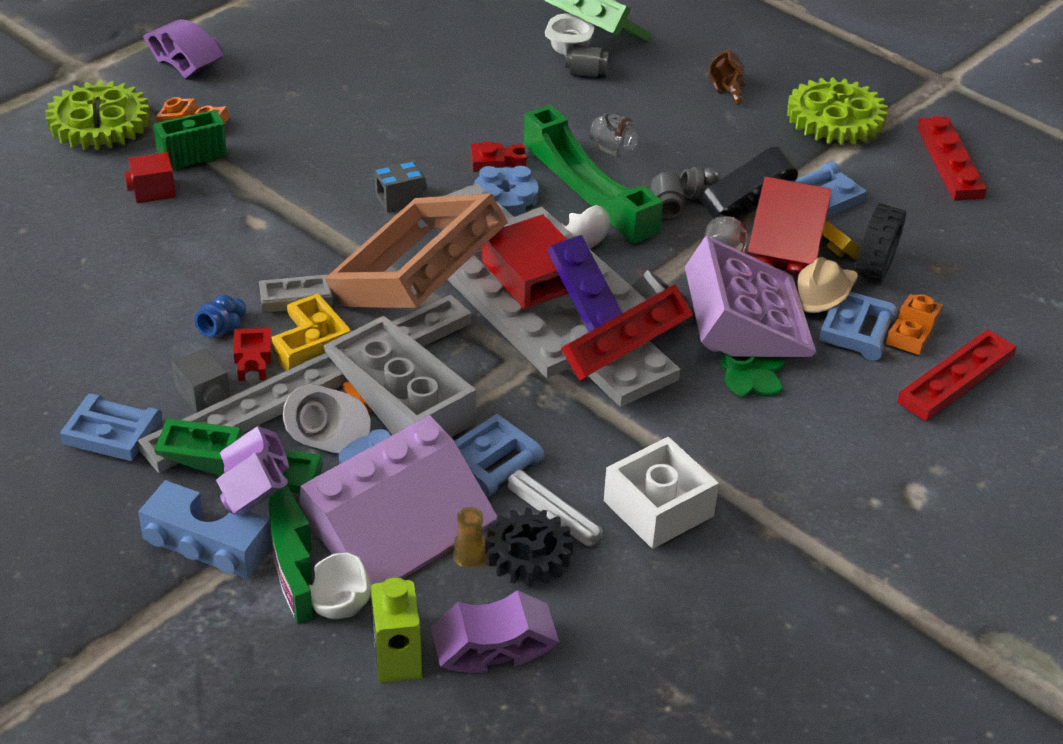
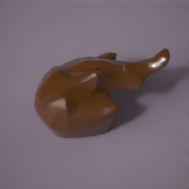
(727, 73)

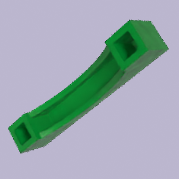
(631, 211)

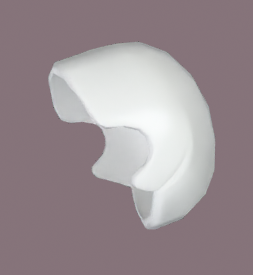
(591, 224)
(340, 586)

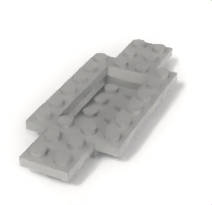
(549, 326)

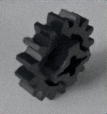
(525, 546)

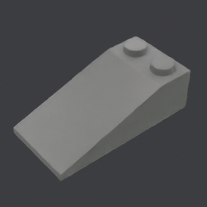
(403, 378)

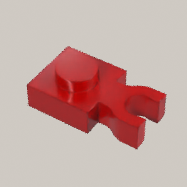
(496, 155)
(252, 351)

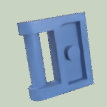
(844, 191)
(847, 319)
(109, 427)
(490, 443)

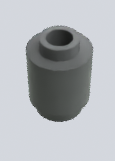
(587, 61)
(670, 190)

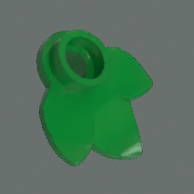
(752, 374)

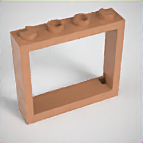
(466, 225)

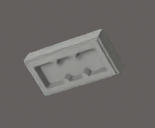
(279, 293)

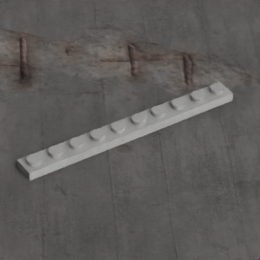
(268, 398)

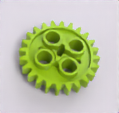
(837, 110)
(75, 115)

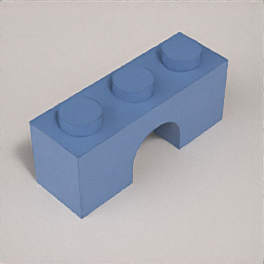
(176, 522)

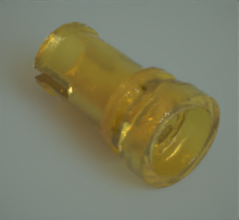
(469, 543)

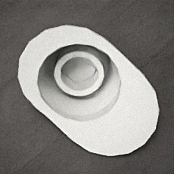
(568, 30)
(325, 417)

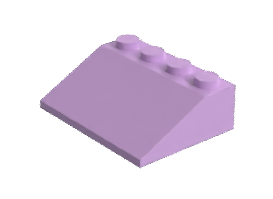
(745, 304)
(395, 501)

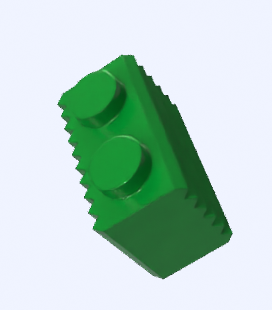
(191, 139)

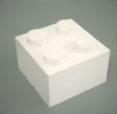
(660, 492)

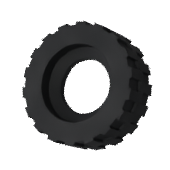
(880, 242)

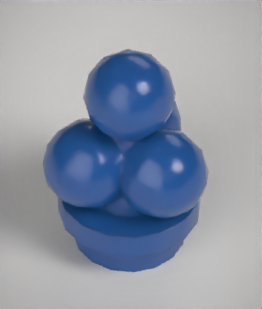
(220, 316)

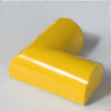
(316, 327)

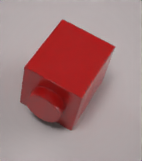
(150, 177)

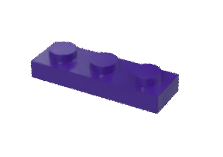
(584, 282)

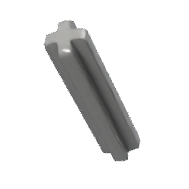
(543, 499)

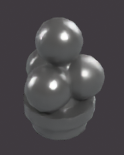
(696, 181)

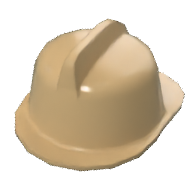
(824, 285)

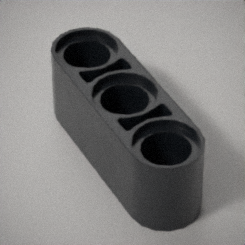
(741, 189)

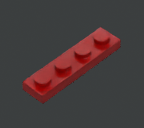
(951, 158)
(626, 332)
(956, 375)

